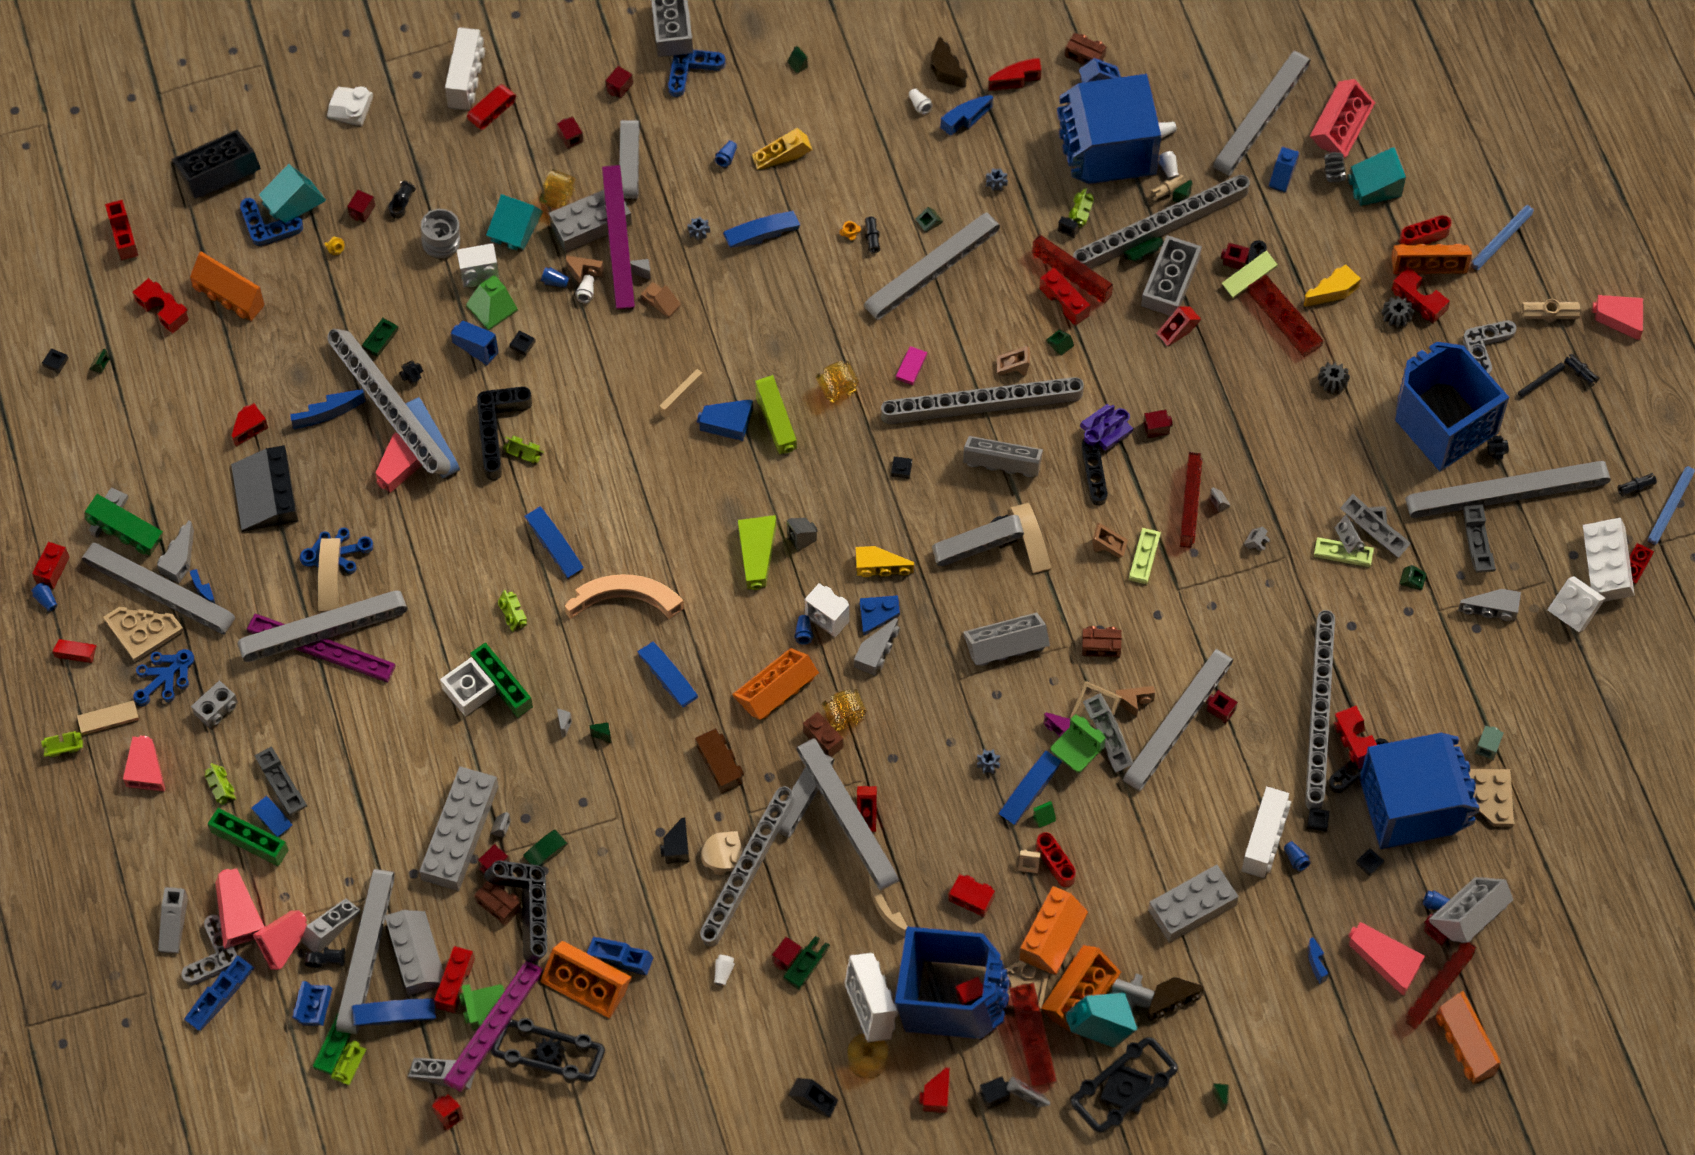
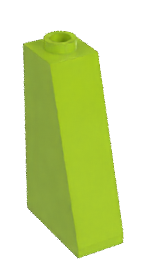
(775, 415)
(756, 546)

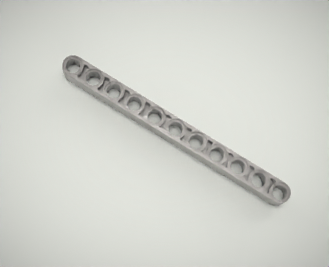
(1166, 216)
(388, 401)
(973, 404)
(1508, 489)
(1317, 717)

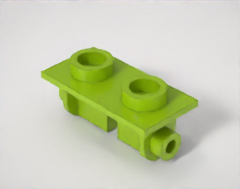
(1082, 202)
(530, 451)
(508, 604)
(71, 742)
(217, 776)
(348, 1063)

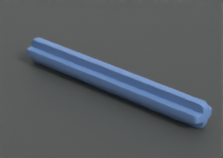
(1502, 237)
(1671, 505)

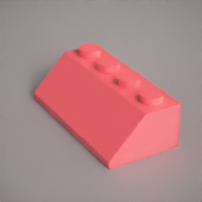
(1343, 117)

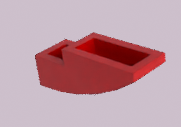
(1015, 75)

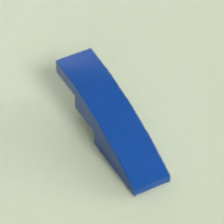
(760, 229)
(335, 406)
(554, 542)
(668, 674)
(1030, 787)
(219, 993)
(393, 1012)

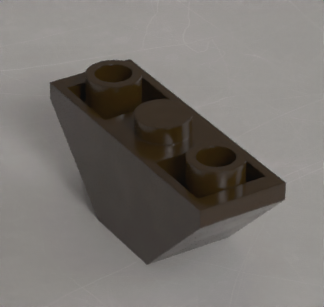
(946, 66)
(1172, 996)

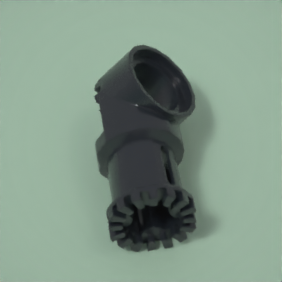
(401, 199)
(318, 959)

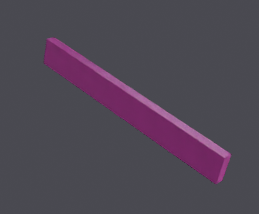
(618, 237)
(333, 652)
(493, 1026)

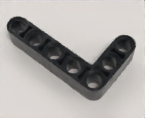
(488, 427)
(529, 903)

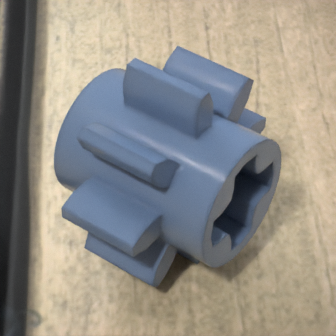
(996, 179)
(698, 228)
(984, 758)

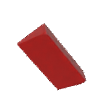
(74, 651)

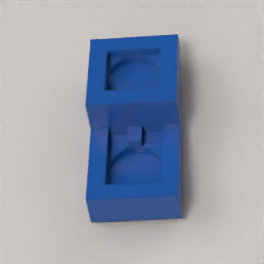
(203, 590)
(271, 816)
(1315, 957)

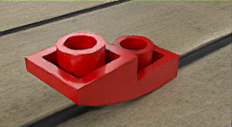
(1639, 560)

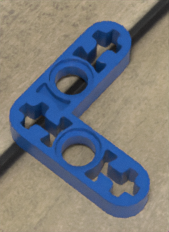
(689, 62)
(266, 230)

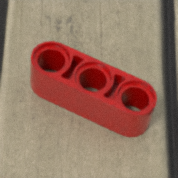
(491, 106)
(1432, 226)
(1055, 868)

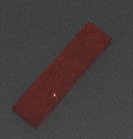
(1072, 269)
(1285, 315)
(1191, 500)
(1440, 985)
(1033, 1035)

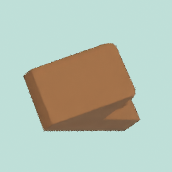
(581, 266)
(661, 299)
(1013, 361)
(1108, 540)
(1132, 696)

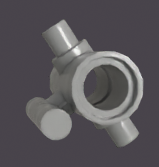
(1134, 992)

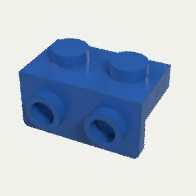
(312, 1004)

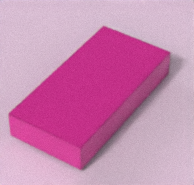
(911, 365)

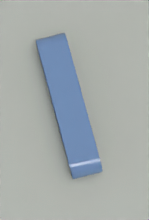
(422, 415)

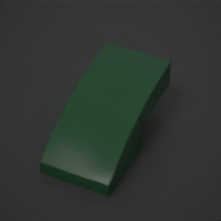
(545, 848)

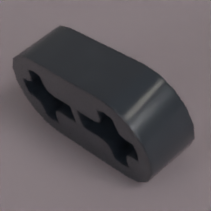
(1252, 254)

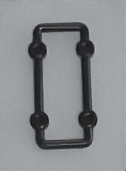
(1133, 1052)
(570, 1072)

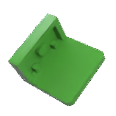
(1079, 744)
(479, 1003)

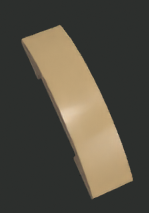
(1032, 539)
(328, 574)
(896, 920)

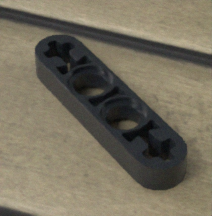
(1094, 470)
(1343, 772)

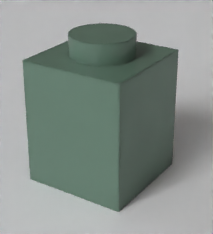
(1489, 742)

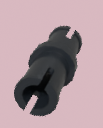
(872, 234)
(1581, 369)
(1637, 484)

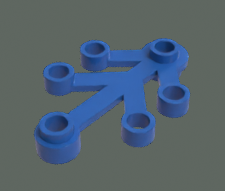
(315, 550)
(164, 674)

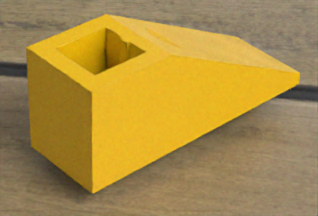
(782, 150)
(1336, 287)
(876, 561)

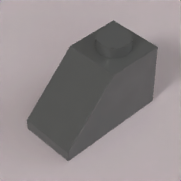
(801, 532)

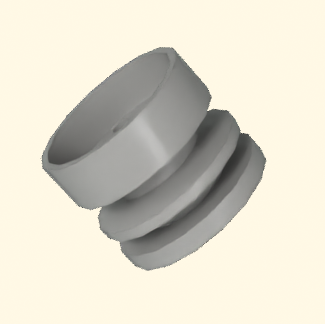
(440, 233)

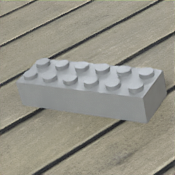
(459, 828)

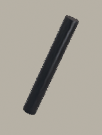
(1542, 379)

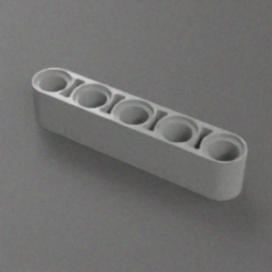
(629, 157)
(977, 540)
(803, 793)

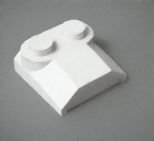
(350, 105)

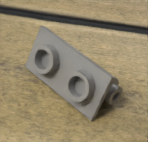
(1348, 535)

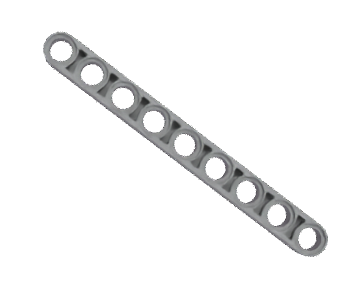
(1261, 113)
(932, 266)
(158, 588)
(322, 626)
(1178, 720)
(847, 814)
(747, 876)
(365, 948)

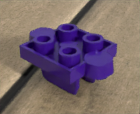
(1106, 427)

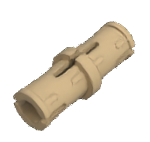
(1167, 187)

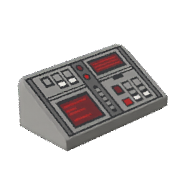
(1027, 1093)

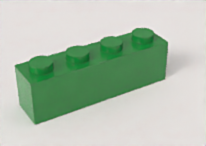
(123, 524)
(505, 683)
(248, 837)

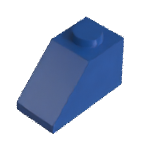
(1098, 70)
(1284, 169)

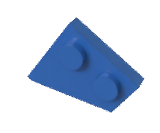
(878, 611)

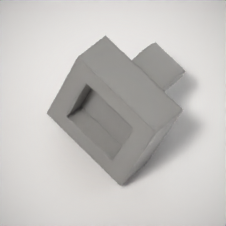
(1256, 537)

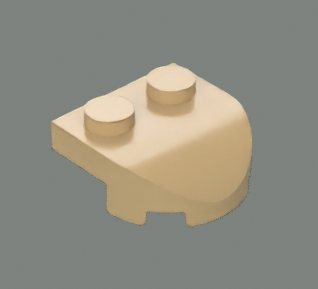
(722, 852)

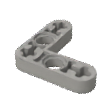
(1480, 341)
(218, 959)

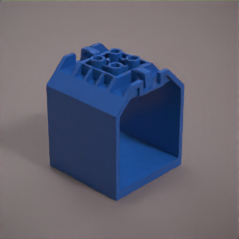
(1110, 129)
(1456, 367)
(1418, 789)
(943, 1018)

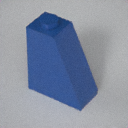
(475, 341)
(726, 419)

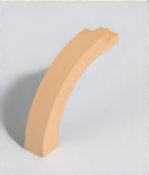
(629, 587)

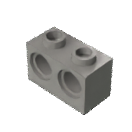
(211, 701)

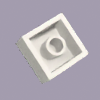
(477, 264)
(1576, 604)
(827, 609)
(468, 686)

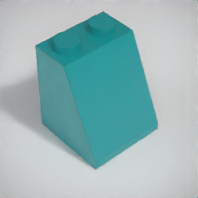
(1377, 178)
(290, 194)
(513, 222)
(1102, 1018)

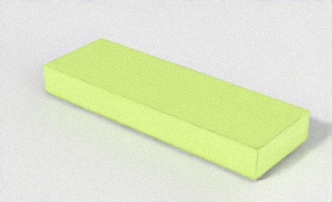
(1248, 274)
(1336, 551)
(1144, 556)

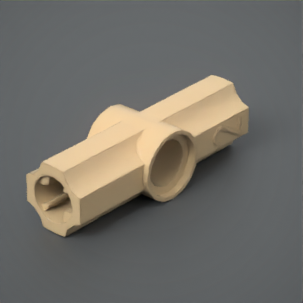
(1561, 310)

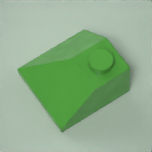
(491, 303)

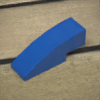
(966, 114)
(621, 955)

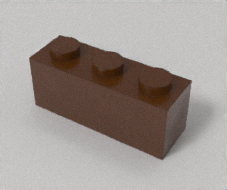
(719, 760)

